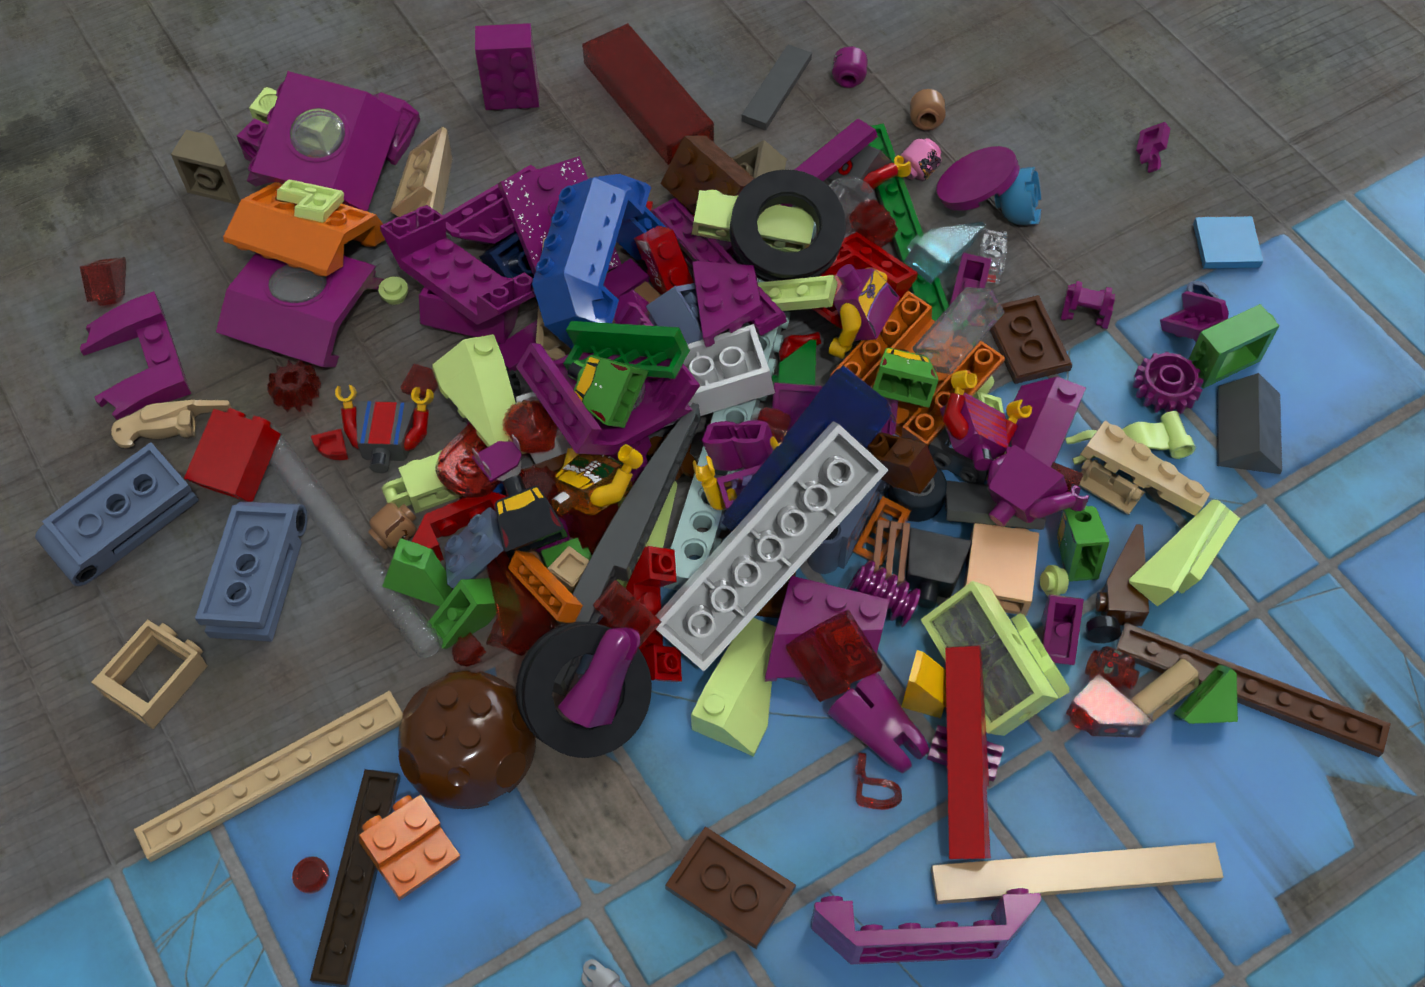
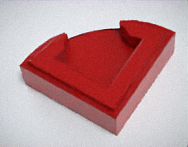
(331, 444)

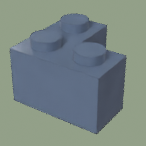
(678, 309)

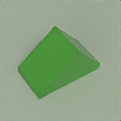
(1213, 699)

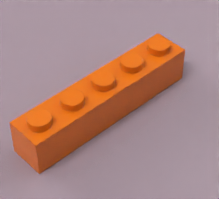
(545, 587)

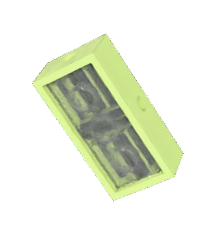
(1011, 677)

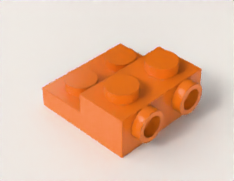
(408, 845)

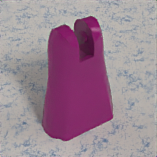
(598, 691)
(879, 722)

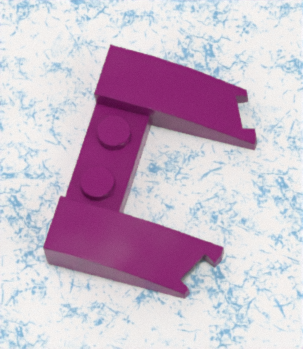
(163, 378)

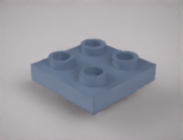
(473, 548)

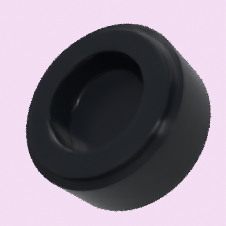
(1103, 629)

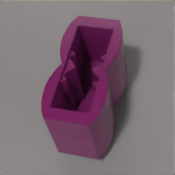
(737, 445)

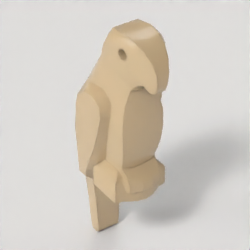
(163, 420)

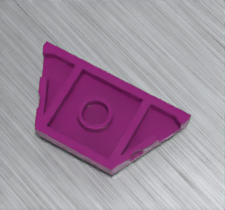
(726, 297)

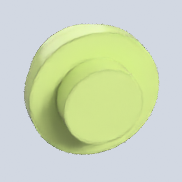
(393, 290)
(1054, 580)

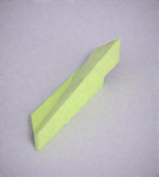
(1186, 555)

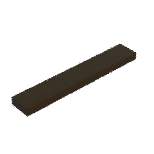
(353, 885)

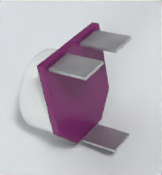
(500, 460)

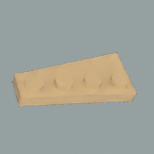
(1145, 468)

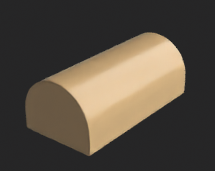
(1167, 689)

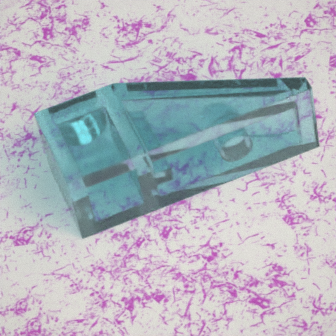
(941, 248)

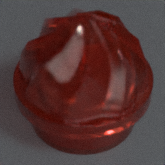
(468, 650)

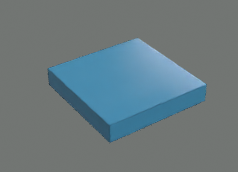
(1228, 242)

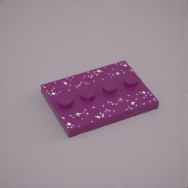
(533, 201)

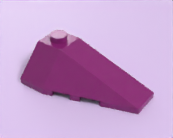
(1053, 411)

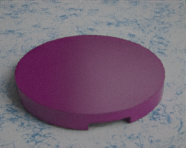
(978, 178)

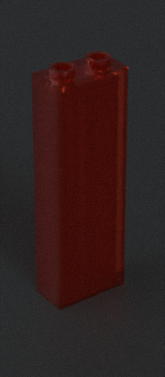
(645, 90)

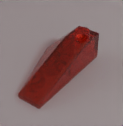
(519, 612)

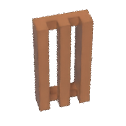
(893, 526)

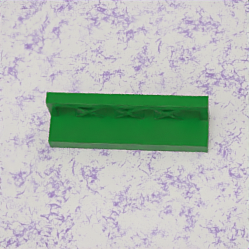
(630, 342)

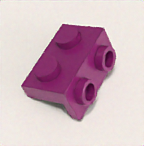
(1198, 315)

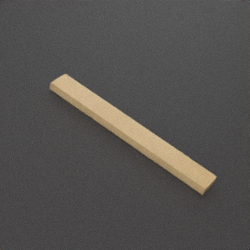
(268, 776)
(1077, 872)

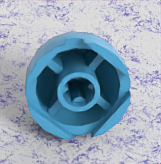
(1022, 198)

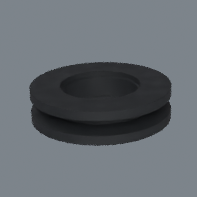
(799, 190)
(536, 686)

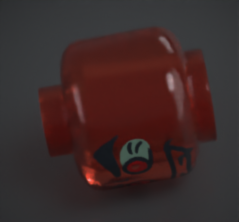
(1114, 666)

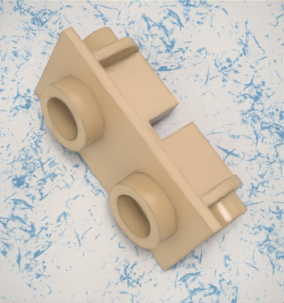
(1109, 486)

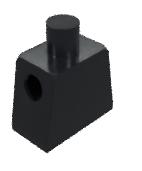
(934, 564)

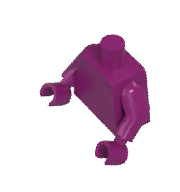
(1028, 488)

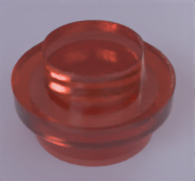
(310, 875)

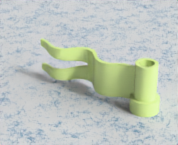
(1161, 436)

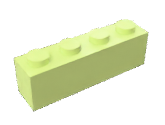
(779, 226)

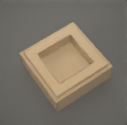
(569, 567)

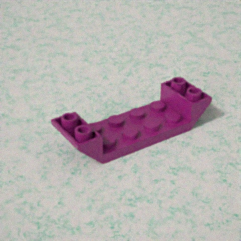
(449, 271)
(986, 939)

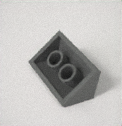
(1249, 425)

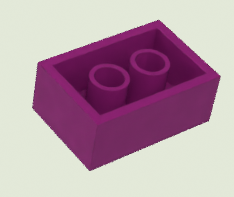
(507, 66)

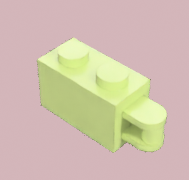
(421, 486)

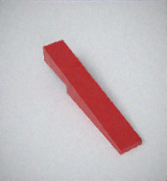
(966, 754)

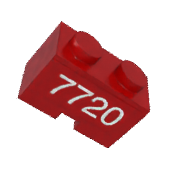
(663, 259)

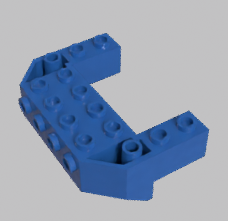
(581, 246)

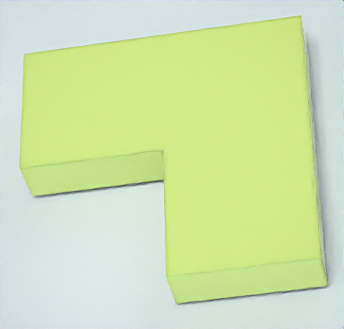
(312, 200)

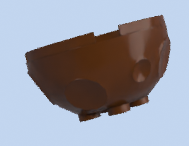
(464, 740)

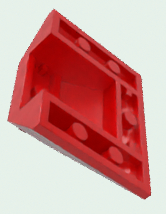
(862, 255)

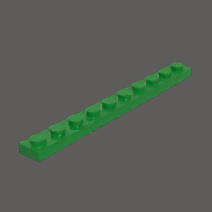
(897, 201)

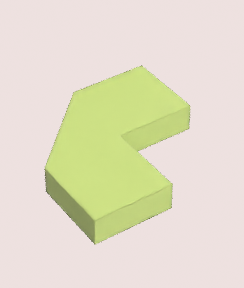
(1040, 655)

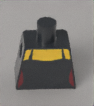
(526, 518)

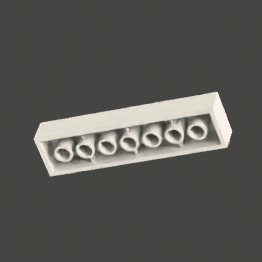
(727, 372)
(769, 545)

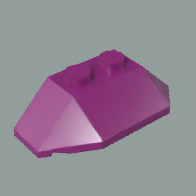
(483, 217)

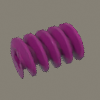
(875, 584)

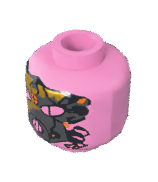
(924, 158)

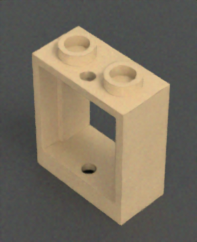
(128, 659)

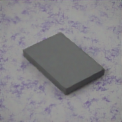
(973, 503)

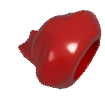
(794, 342)

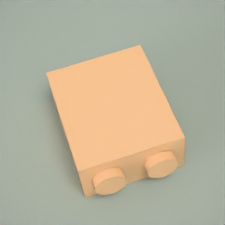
(1004, 562)

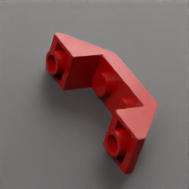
(451, 518)
(654, 570)

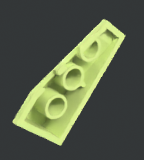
(478, 385)
(736, 695)

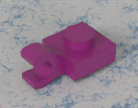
(1151, 142)

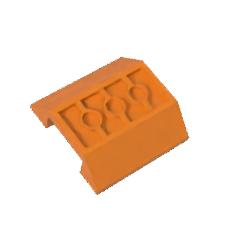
(273, 231)
(902, 331)

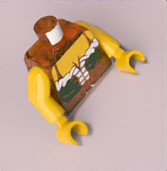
(594, 480)

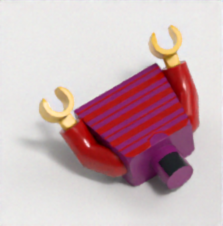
(976, 427)

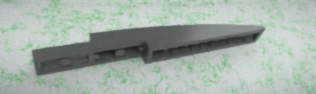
(630, 530)

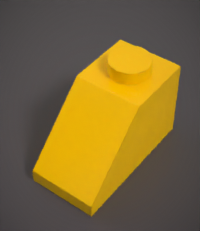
(926, 686)

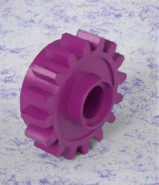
(1168, 382)

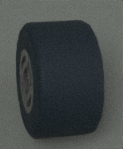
(923, 505)

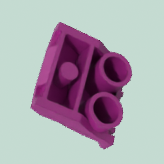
(405, 128)

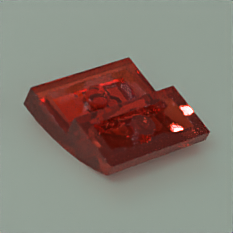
(834, 655)

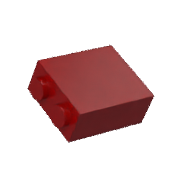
(233, 454)

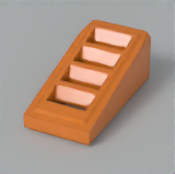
(890, 508)

